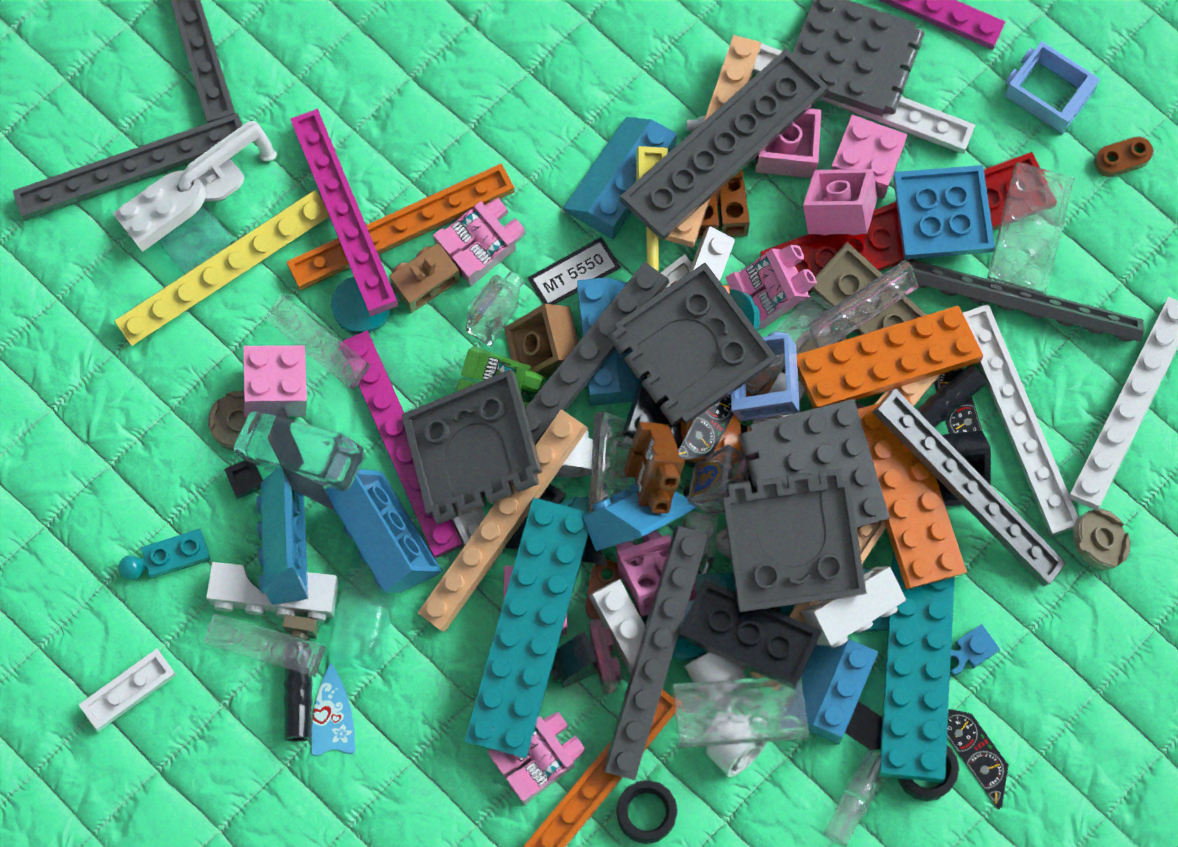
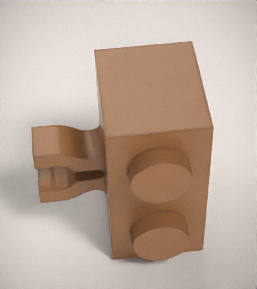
(424, 277)

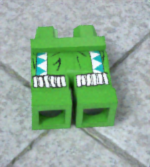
(484, 364)

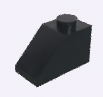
(574, 661)

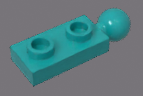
(166, 556)

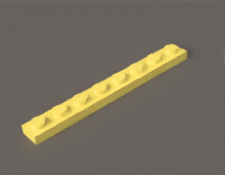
(222, 268)

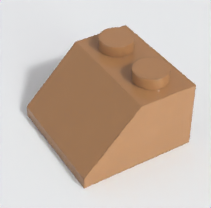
(542, 338)

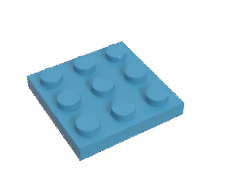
(943, 212)

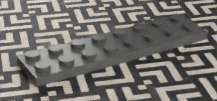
(723, 144)

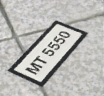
(560, 278)

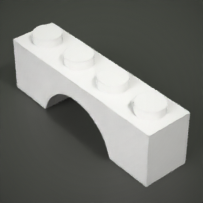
(231, 589)

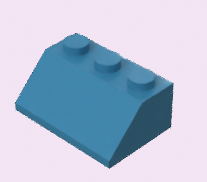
(625, 520)
(833, 686)

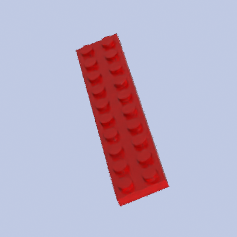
(883, 240)

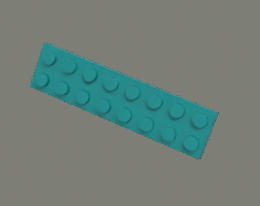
(529, 629)
(917, 682)

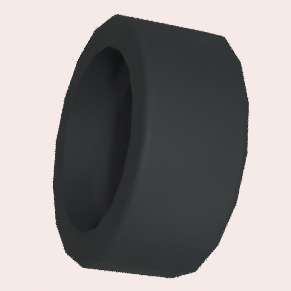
(661, 792)
(937, 792)

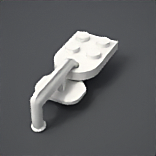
(182, 193)

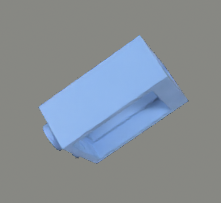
(1064, 68)
(775, 403)

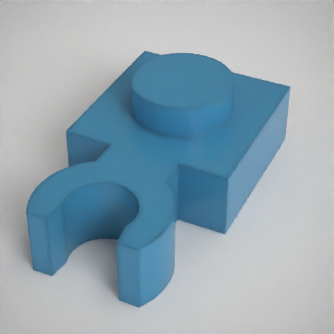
(973, 648)

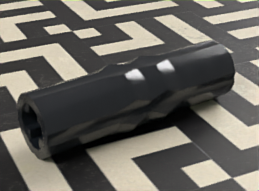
(952, 396)
(298, 706)

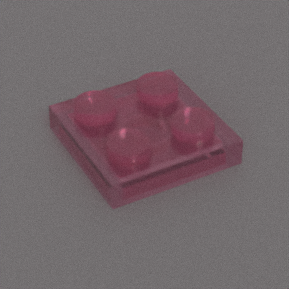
(607, 667)

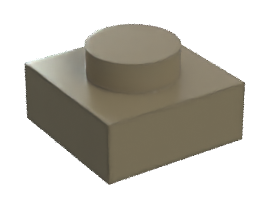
(300, 626)

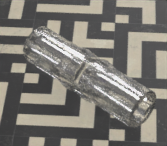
(855, 799)

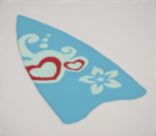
(332, 717)

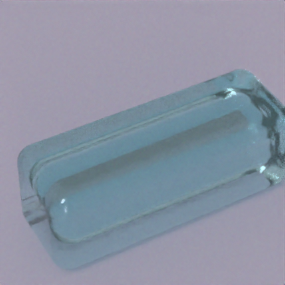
(302, 448)
(362, 619)

